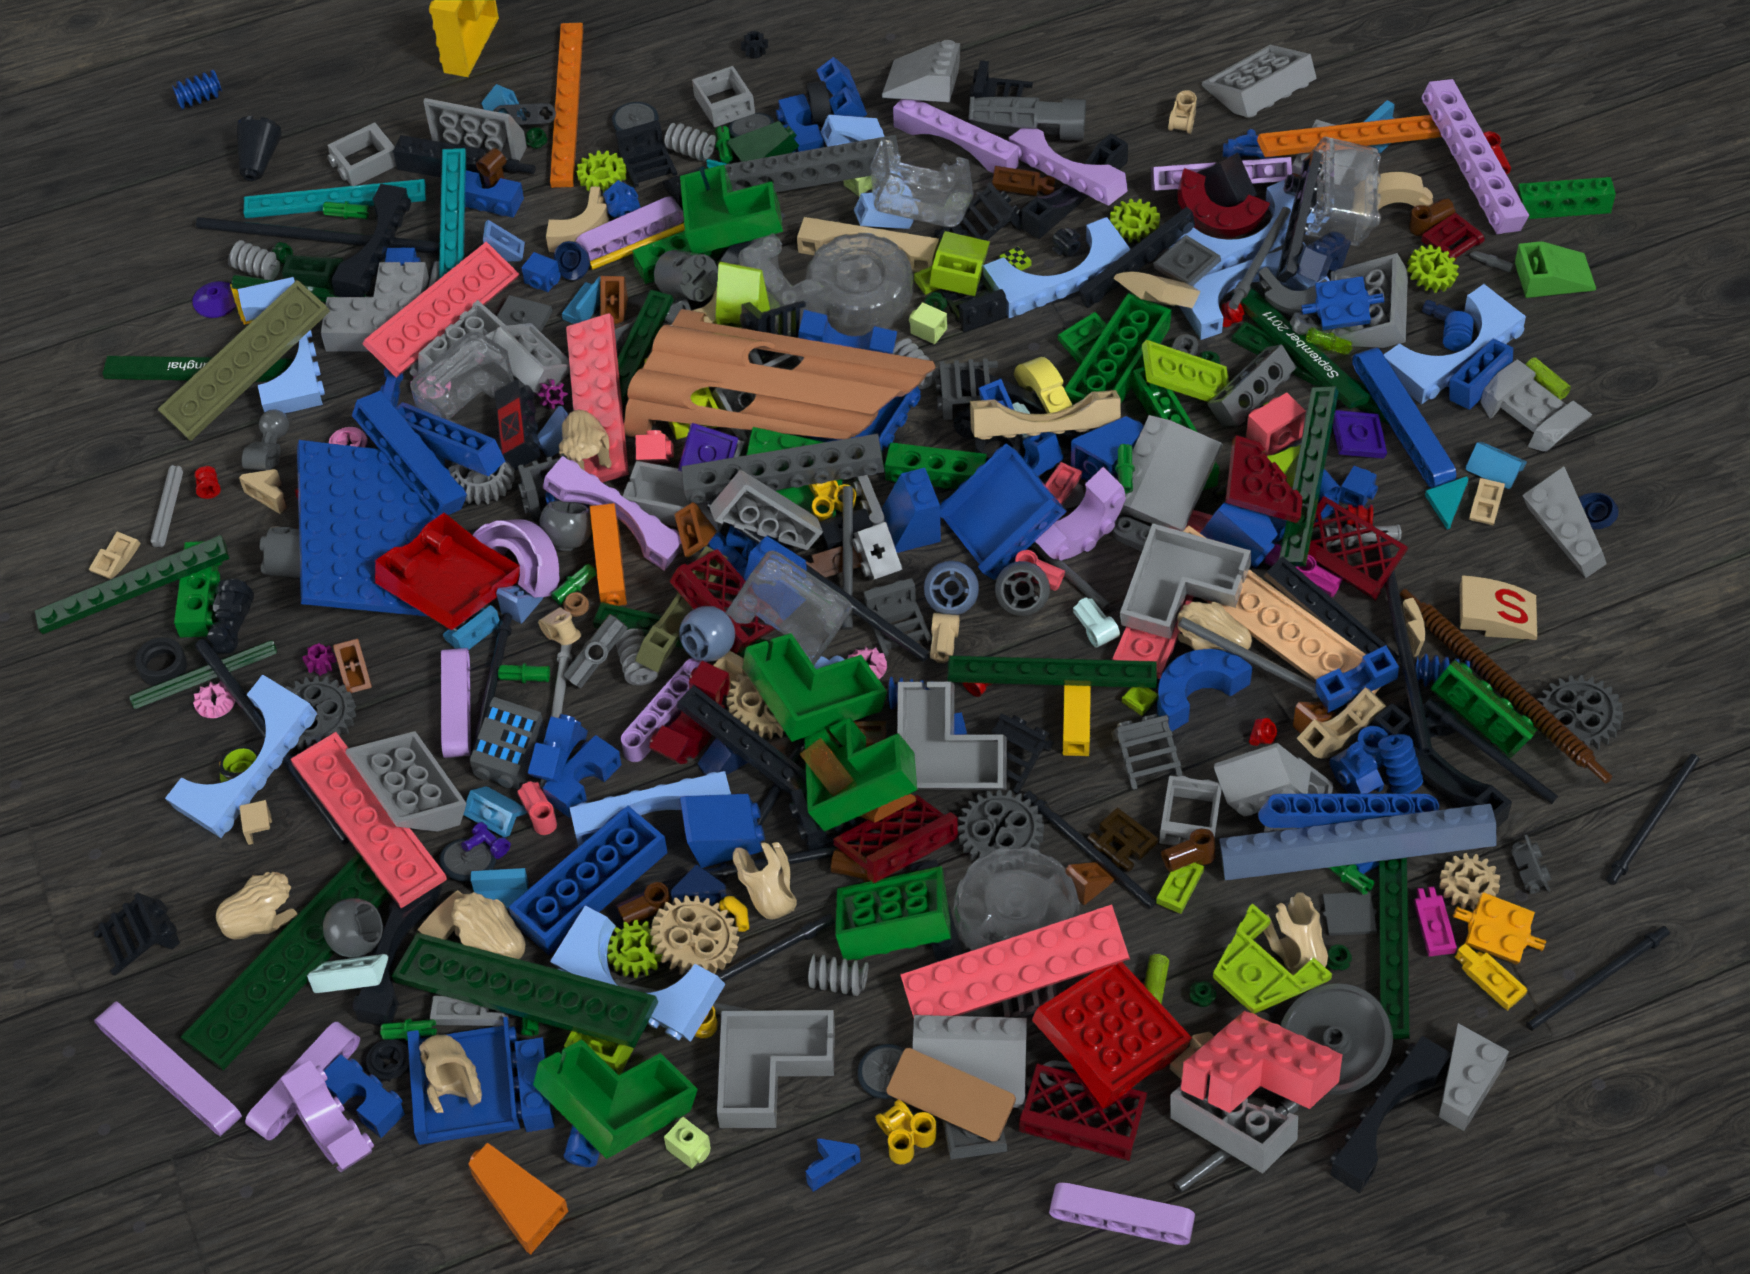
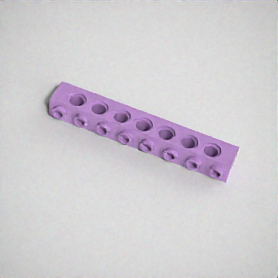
(1475, 156)

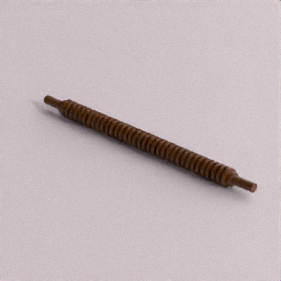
(1509, 689)

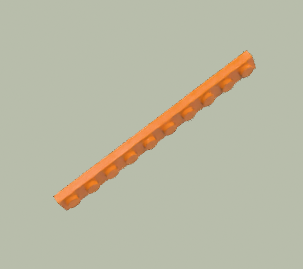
(567, 105)
(1359, 133)

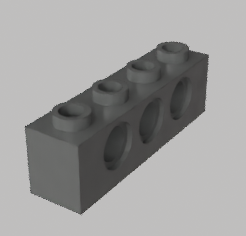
(1252, 386)

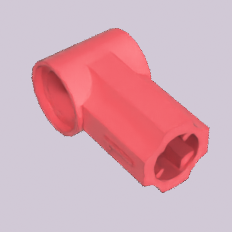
(1053, 573)
(538, 808)

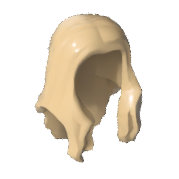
(584, 438)
(1216, 619)
(769, 887)
(254, 907)
(487, 926)
(1302, 934)
(449, 1071)

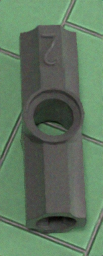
(584, 664)

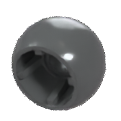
(566, 524)
(1004, 578)
(352, 927)

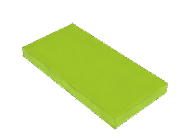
(1183, 371)

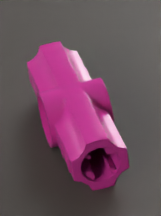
(1321, 577)

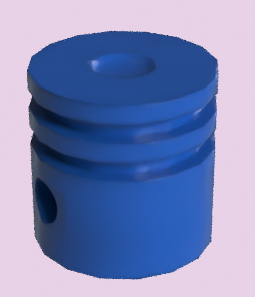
(1458, 331)
(1369, 740)
(581, 1146)

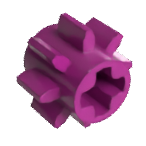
(545, 395)
(319, 659)

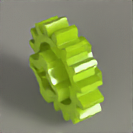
(601, 170)
(1135, 220)
(1432, 268)
(635, 950)

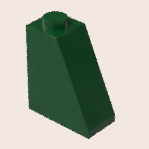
(764, 142)

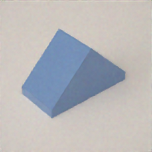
(503, 242)
(551, 433)
(516, 602)

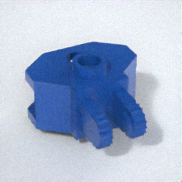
(1356, 770)

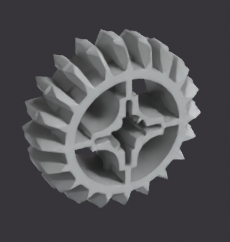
(481, 487)

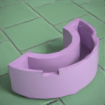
(1088, 521)
(533, 551)
(323, 1117)

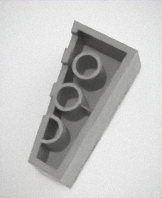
(475, 320)
(761, 509)
(1563, 517)
(1248, 1132)

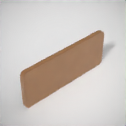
(951, 1094)

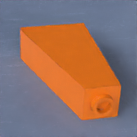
(608, 554)
(519, 1197)

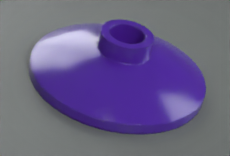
(214, 300)

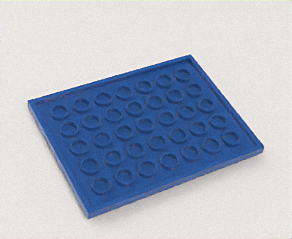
(350, 516)

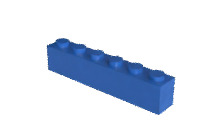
(454, 441)
(409, 454)

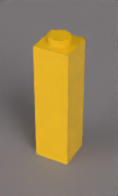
(1076, 721)

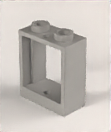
(727, 109)
(368, 167)
(1182, 786)

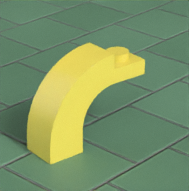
(1046, 381)

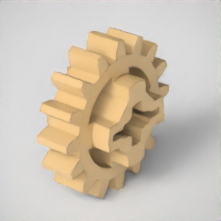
(1468, 882)

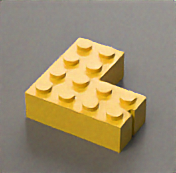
(462, 31)

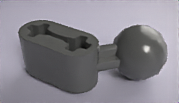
(267, 453)

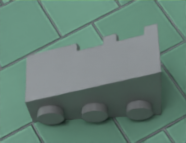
(1470, 1075)

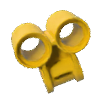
(827, 495)
(902, 1129)

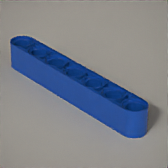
(1404, 417)
(1327, 809)

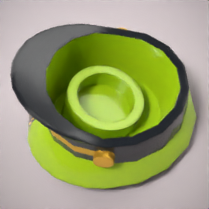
(236, 762)

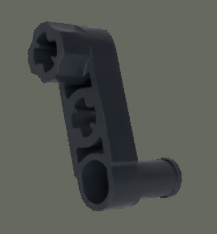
(533, 110)

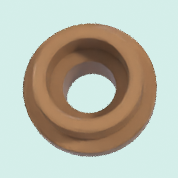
(576, 599)

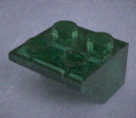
(311, 269)

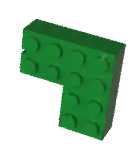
(726, 216)
(809, 697)
(879, 775)
(612, 1107)

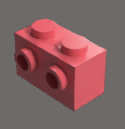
(654, 448)

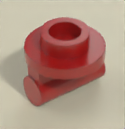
(1230, 315)
(1263, 732)

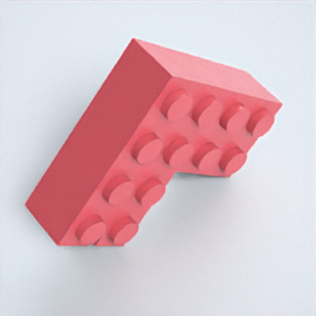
(1259, 1054)

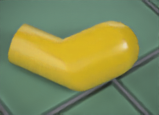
(738, 910)

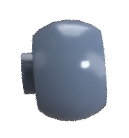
(953, 567)
(707, 633)

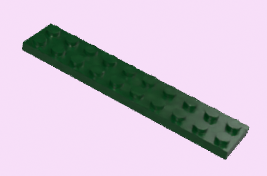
(278, 971)
(526, 989)

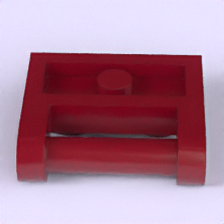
(1449, 232)

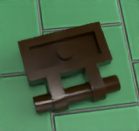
(1128, 834)

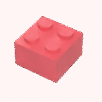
(1276, 423)

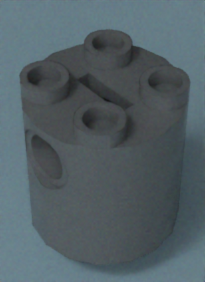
(686, 275)
(281, 552)

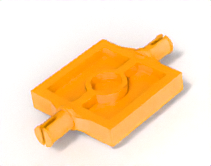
(1499, 928)

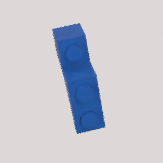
(551, 756)

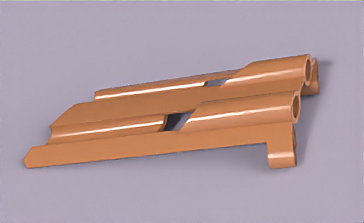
(825, 396)

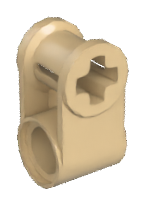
(1183, 112)
(559, 627)

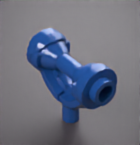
(1245, 146)

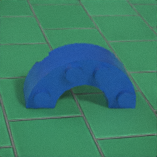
(817, 328)
(1196, 671)

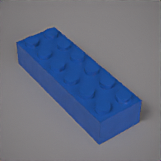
(588, 878)

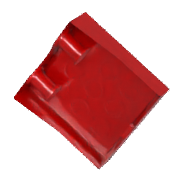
(445, 572)
(1111, 1031)

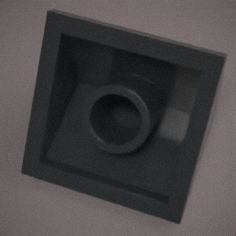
(1227, 182)

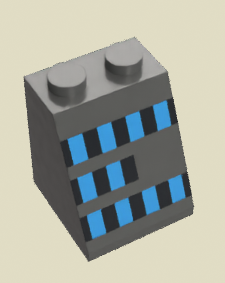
(507, 743)

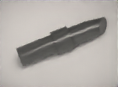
(1492, 261)

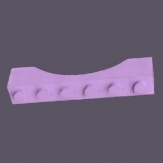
(921, 118)
(1098, 181)
(574, 484)

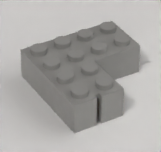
(358, 317)
(661, 490)
(1179, 565)
(941, 757)
(758, 1050)

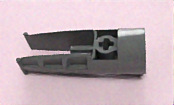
(1011, 114)

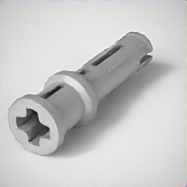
(1393, 531)

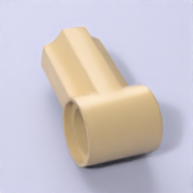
(944, 630)

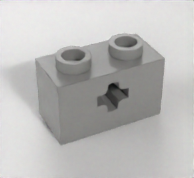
(886, 561)

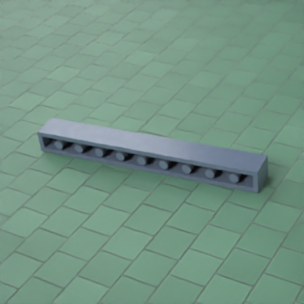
(1358, 842)

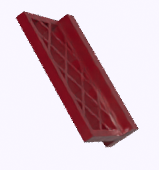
(1342, 568)
(696, 594)
(905, 848)
(1071, 1131)

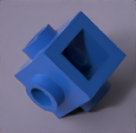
(621, 199)

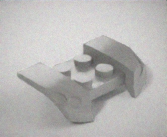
(1532, 405)

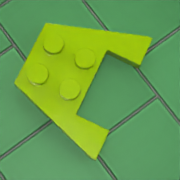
(1255, 975)

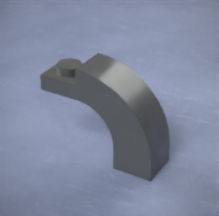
(1284, 299)

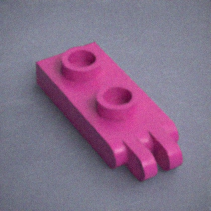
(1434, 923)

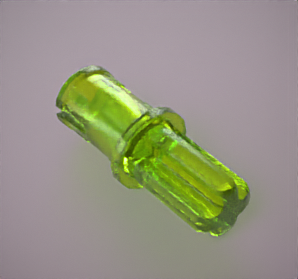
(1329, 341)

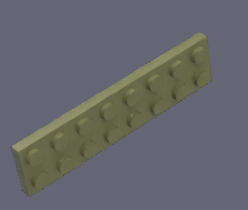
(243, 360)

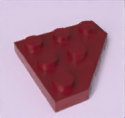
(1259, 483)

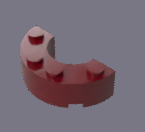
(1218, 220)
(685, 736)

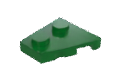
(1082, 336)

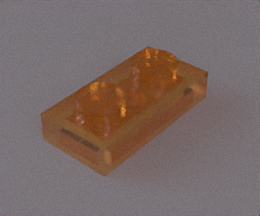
(827, 767)

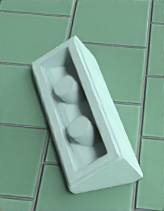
(348, 973)

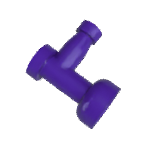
(498, 846)

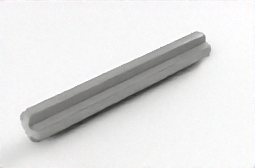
(166, 506)

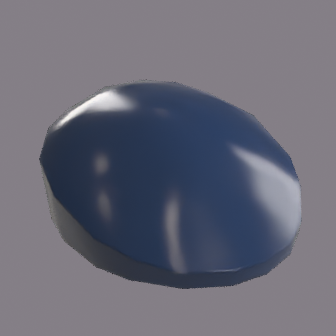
(572, 260)
(1599, 509)

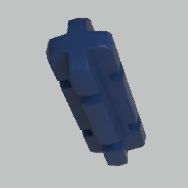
(1439, 311)

